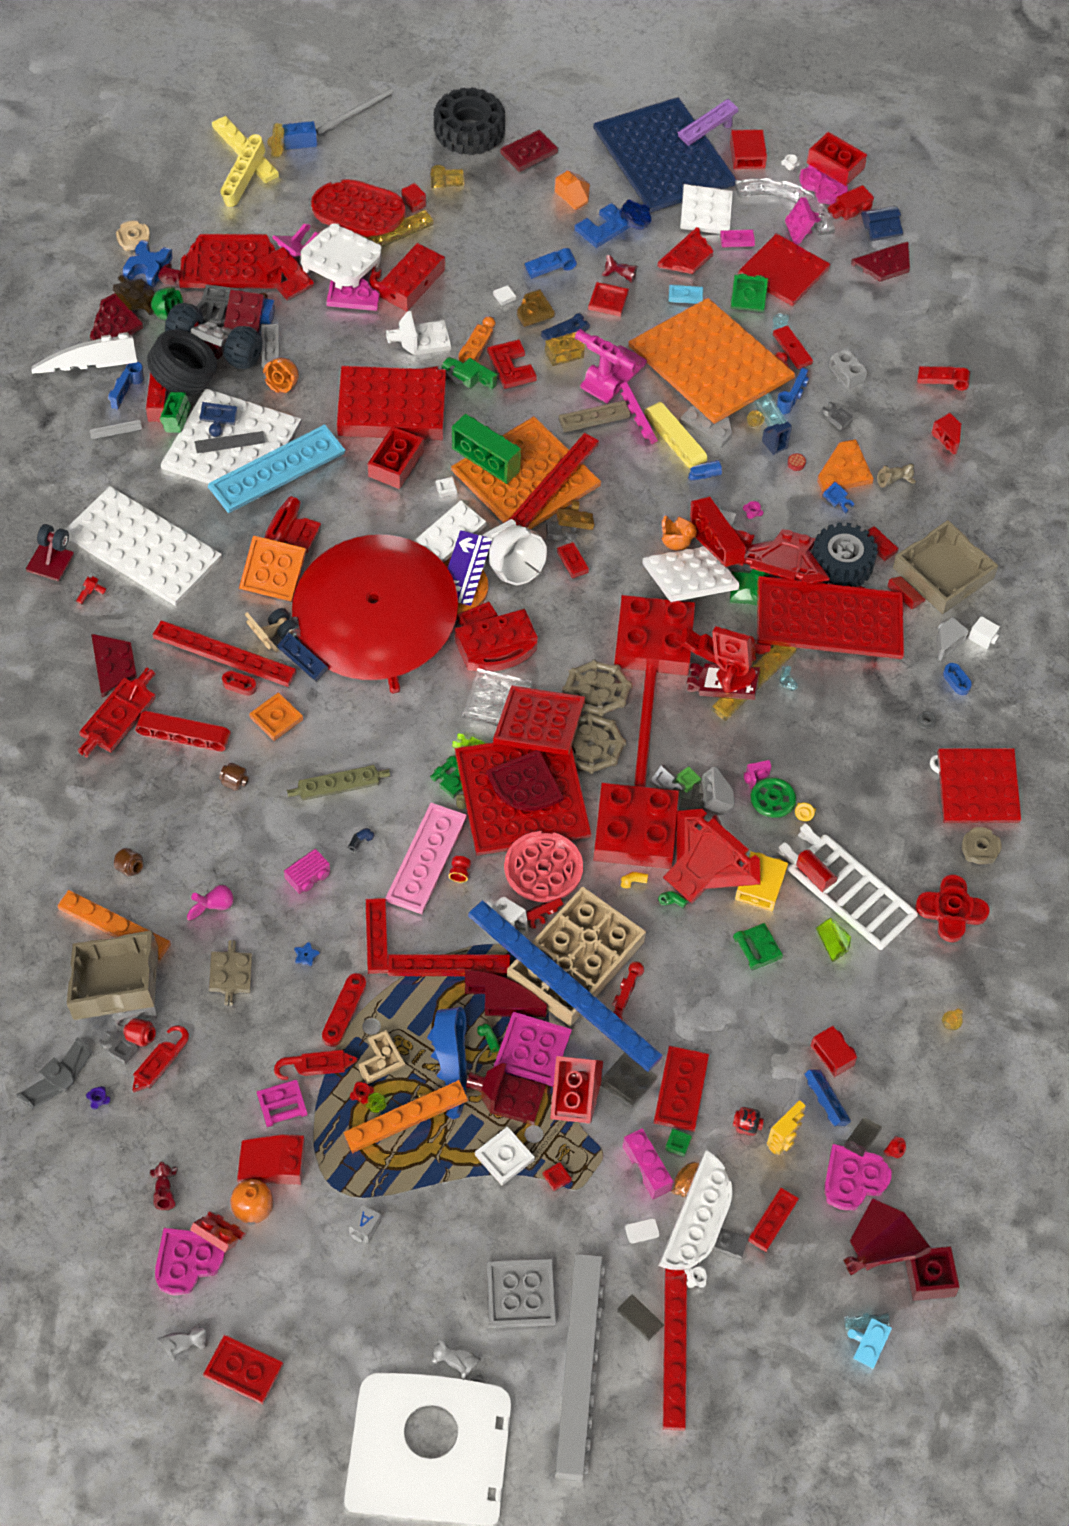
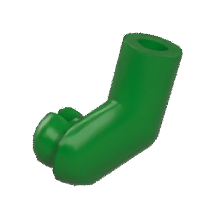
(672, 898)

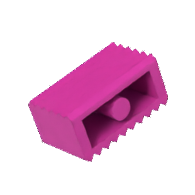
(307, 871)

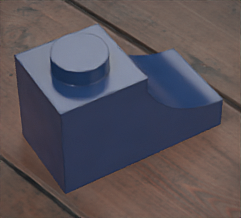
(777, 437)

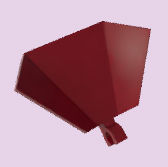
(884, 1238)

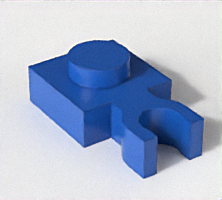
(837, 495)

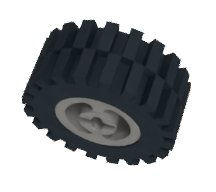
(841, 566)

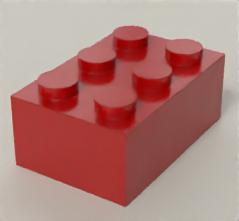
(836, 158)
(395, 457)

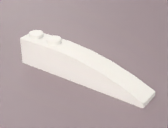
(99, 352)

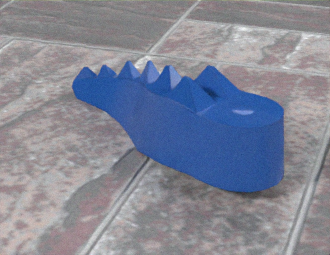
(449, 1045)

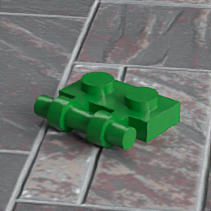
(450, 783)

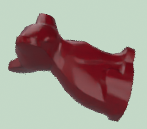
(624, 270)
(163, 1196)

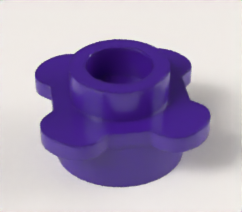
(95, 1092)

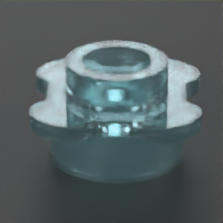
(778, 319)

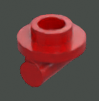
(896, 1147)

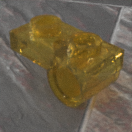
(445, 178)

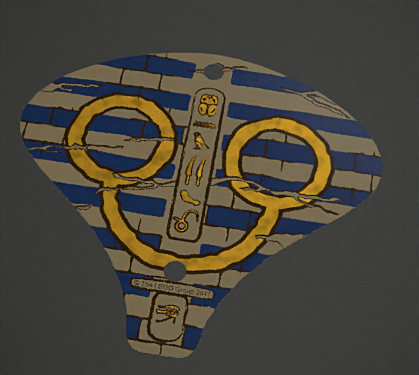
(440, 1146)

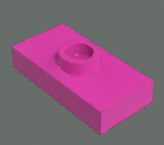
(737, 238)

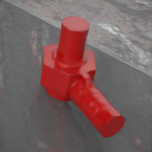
(91, 584)

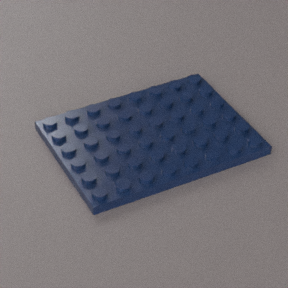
(655, 157)

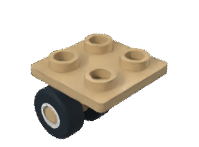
(279, 624)

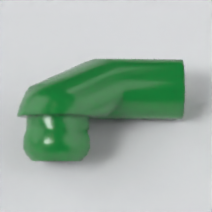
(486, 1030)

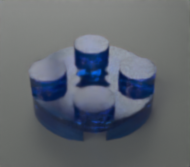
(636, 214)

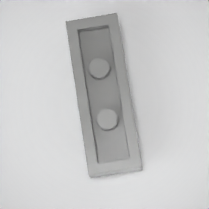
(270, 345)

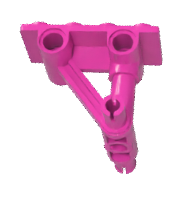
(615, 367)

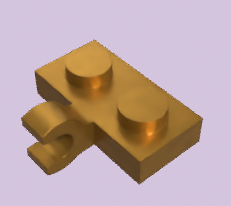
(574, 518)

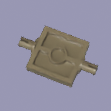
(230, 972)

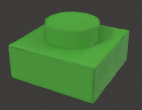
(688, 778)

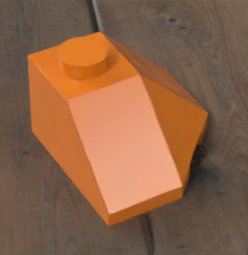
(572, 189)

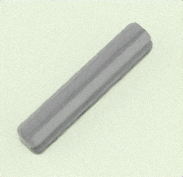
(115, 429)

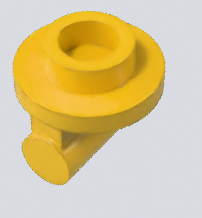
(804, 811)

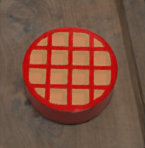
(796, 462)

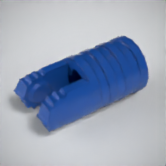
(705, 470)

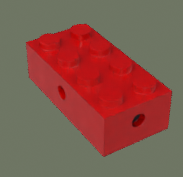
(412, 277)

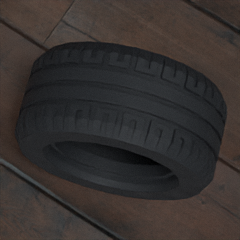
(192, 352)

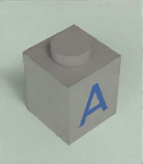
(364, 1224)

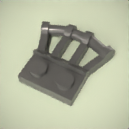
(215, 297)

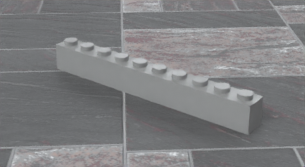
(578, 1368)

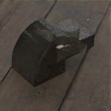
(695, 800)

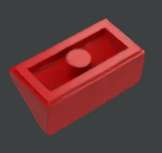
(910, 595)

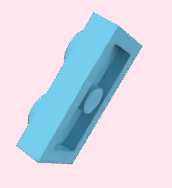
(685, 294)

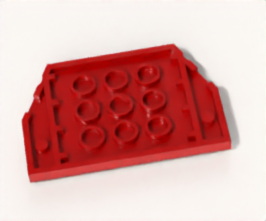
(228, 262)

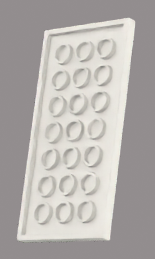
(143, 545)

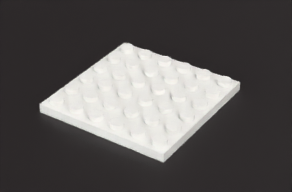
(209, 466)

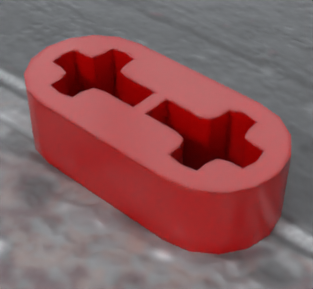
(239, 683)

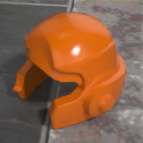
(677, 535)

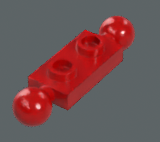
(627, 985)

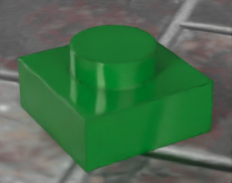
(678, 1142)

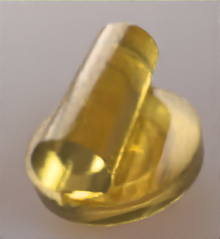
(952, 1019)

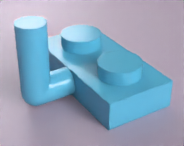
(871, 1342)

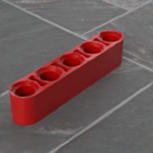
(183, 731)

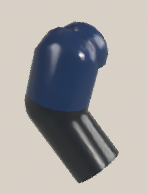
(365, 833)

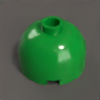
(164, 301)

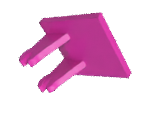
(293, 243)

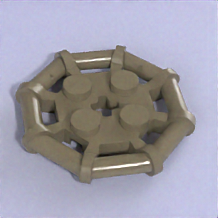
(602, 680)
(602, 743)

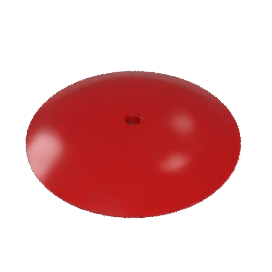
(382, 638)

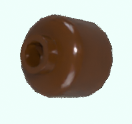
(233, 776)
(128, 862)

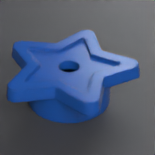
(301, 958)

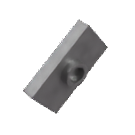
(731, 1243)

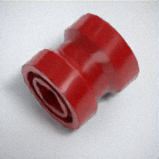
(459, 869)

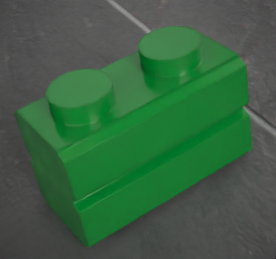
(175, 412)

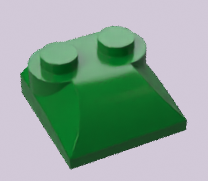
(747, 586)

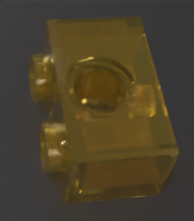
(564, 349)

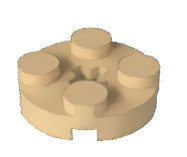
(132, 227)

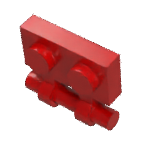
(218, 1231)

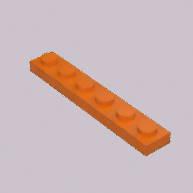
(105, 919)
(405, 1116)

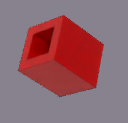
(413, 197)

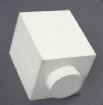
(984, 633)

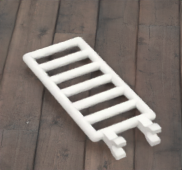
(816, 842)

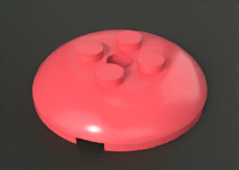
(549, 852)

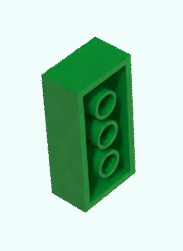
(486, 448)

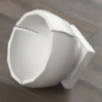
(512, 550)

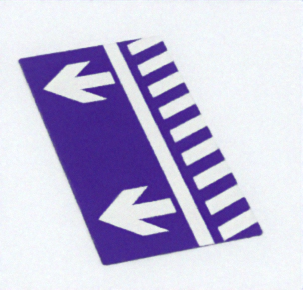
(467, 564)

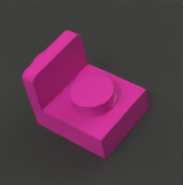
(756, 771)

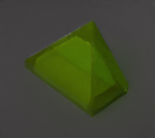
(834, 938)

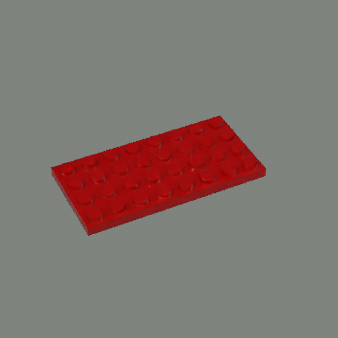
(830, 617)

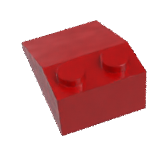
(575, 1089)
(272, 1159)

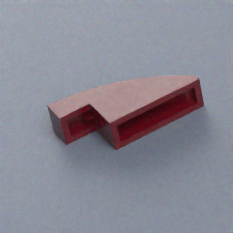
(503, 995)

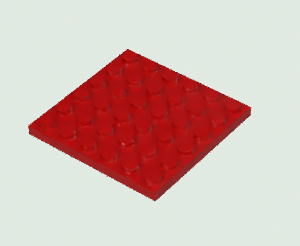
(498, 825)

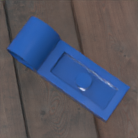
(552, 261)
(131, 375)
(786, 399)

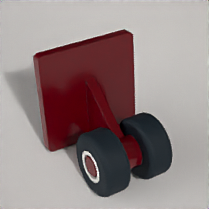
(51, 556)

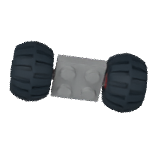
(241, 344)

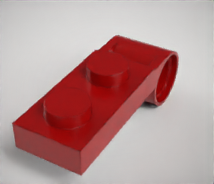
(944, 375)

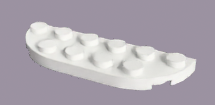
(699, 1216)

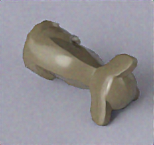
(890, 475)

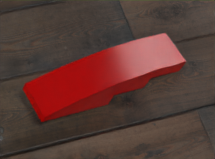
(698, 644)

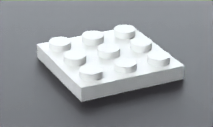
(706, 209)

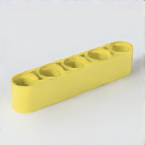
(243, 170)
(675, 435)

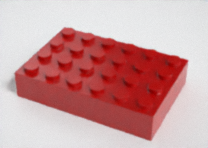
(388, 397)

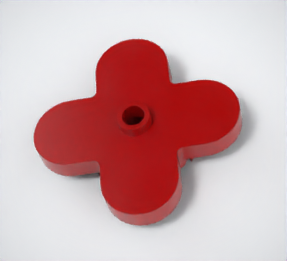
(952, 908)

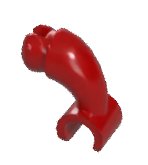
(374, 283)

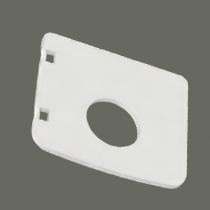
(397, 1482)

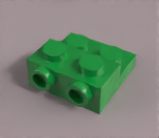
(749, 293)

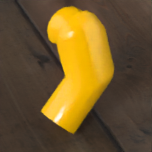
(633, 877)

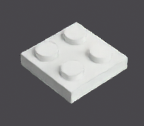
(504, 1156)

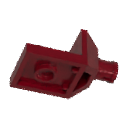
(508, 1094)

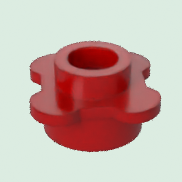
(361, 1087)

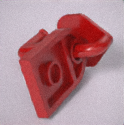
(734, 657)

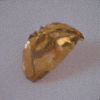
(684, 1179)

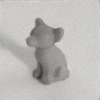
(178, 1342)
(458, 1359)

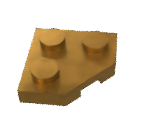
(534, 308)

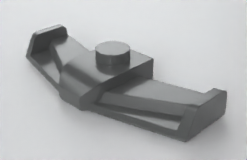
(57, 1075)

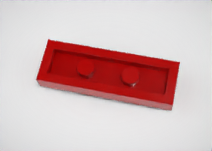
(773, 1219)

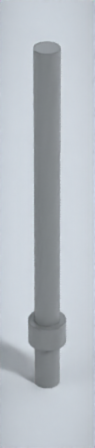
(330, 124)

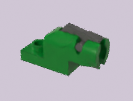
(469, 373)

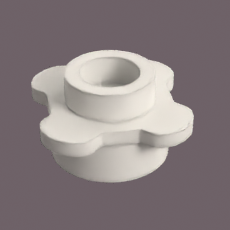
(790, 161)
(700, 1274)

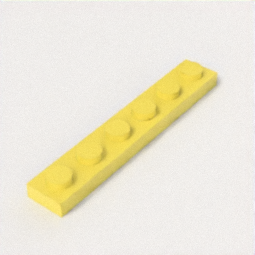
(237, 140)

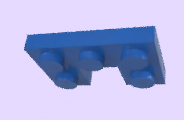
(599, 235)

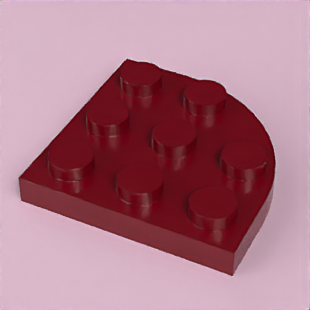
(525, 783)

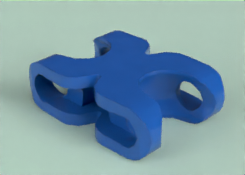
(147, 263)

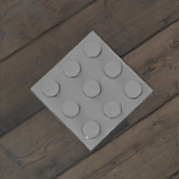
(520, 1293)

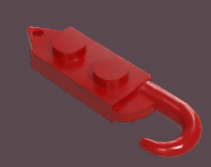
(159, 1060)
(316, 1063)

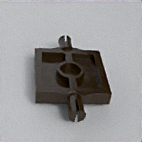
(134, 294)

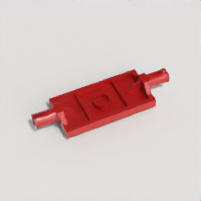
(117, 714)

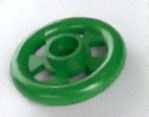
(768, 783)

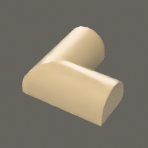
(386, 1059)

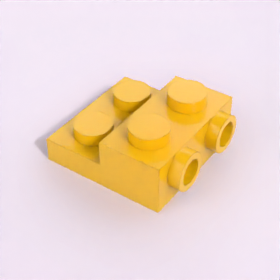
(784, 1131)

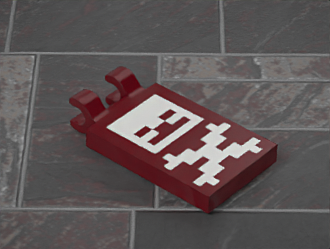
(709, 685)

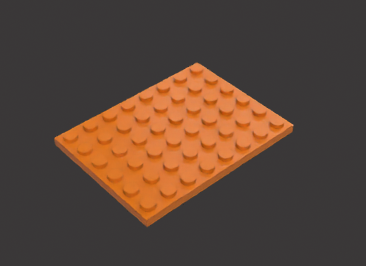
(711, 360)

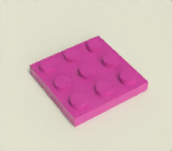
(532, 1048)

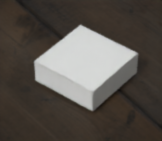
(504, 295)
(446, 487)

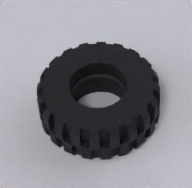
(469, 105)

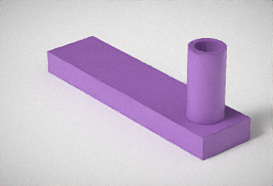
(718, 115)

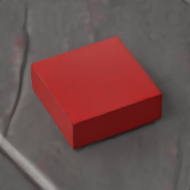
(556, 1176)

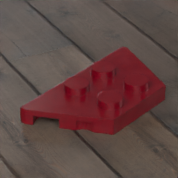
(885, 262)
(113, 662)

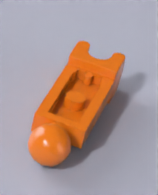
(477, 340)

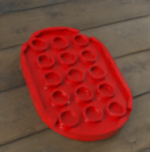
(358, 207)

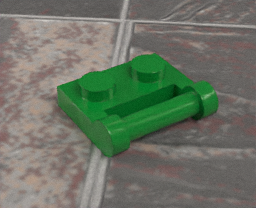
(763, 944)

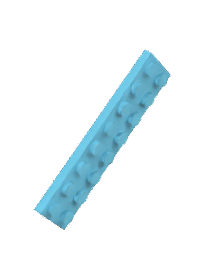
(276, 468)

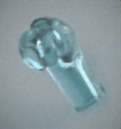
(786, 680)

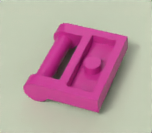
(279, 1097)

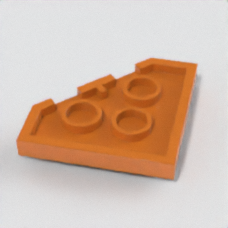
(845, 468)

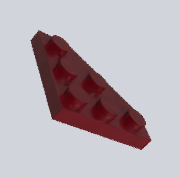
(114, 319)

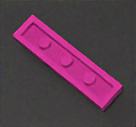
(640, 417)

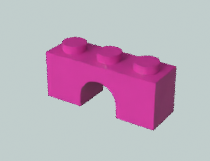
(654, 1173)

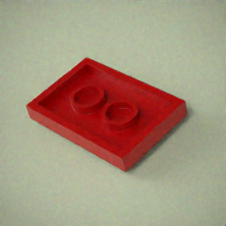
(243, 1369)

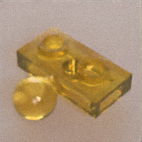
(274, 141)

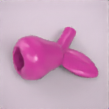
(218, 898)

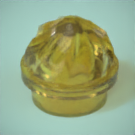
(755, 419)

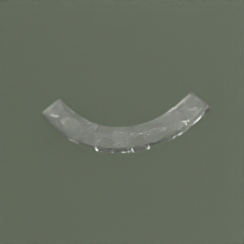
(791, 192)

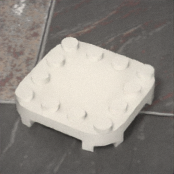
(340, 256)

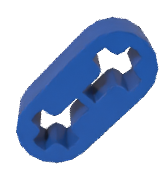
(956, 679)

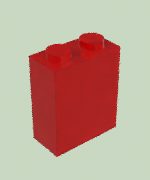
(748, 149)

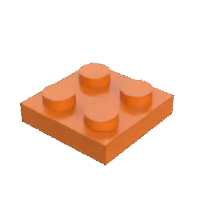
(276, 716)

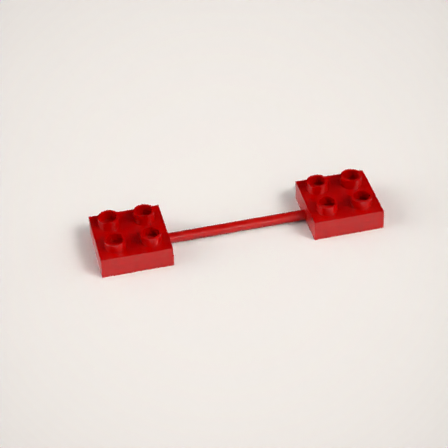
(639, 821)

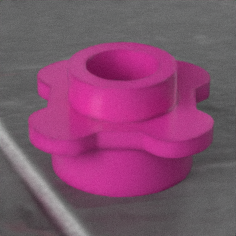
(756, 507)

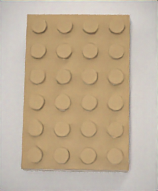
(586, 942)

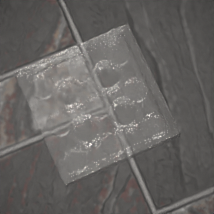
(489, 696)

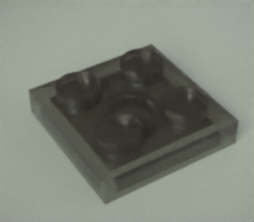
(628, 1080)

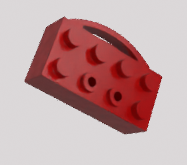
(497, 639)

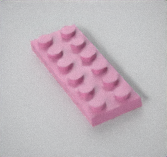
(426, 858)

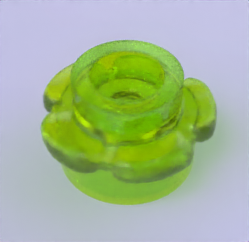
(376, 1097)

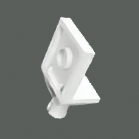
(420, 338)

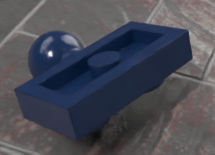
(218, 415)

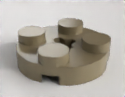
(987, 838)

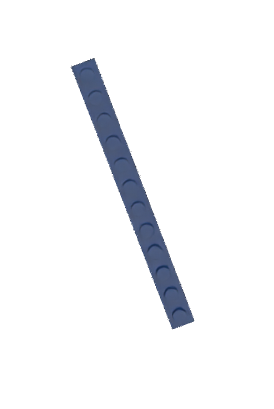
(565, 986)

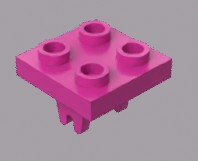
(801, 220)

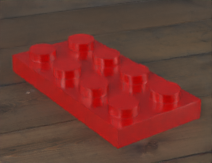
(681, 1088)

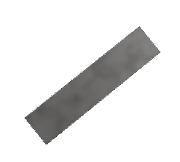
(229, 442)

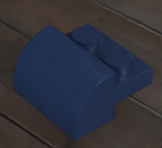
(882, 223)

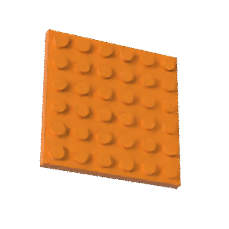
(538, 457)

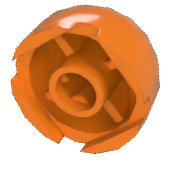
(281, 374)
(251, 1201)

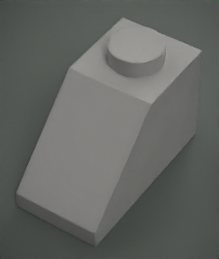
(949, 637)
(717, 792)

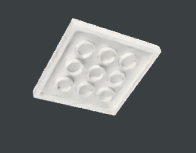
(690, 574)

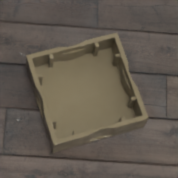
(945, 567)
(113, 975)

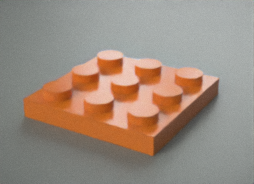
(272, 568)

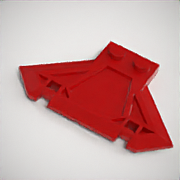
(786, 557)
(709, 857)

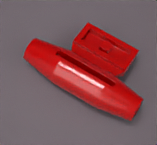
(289, 529)

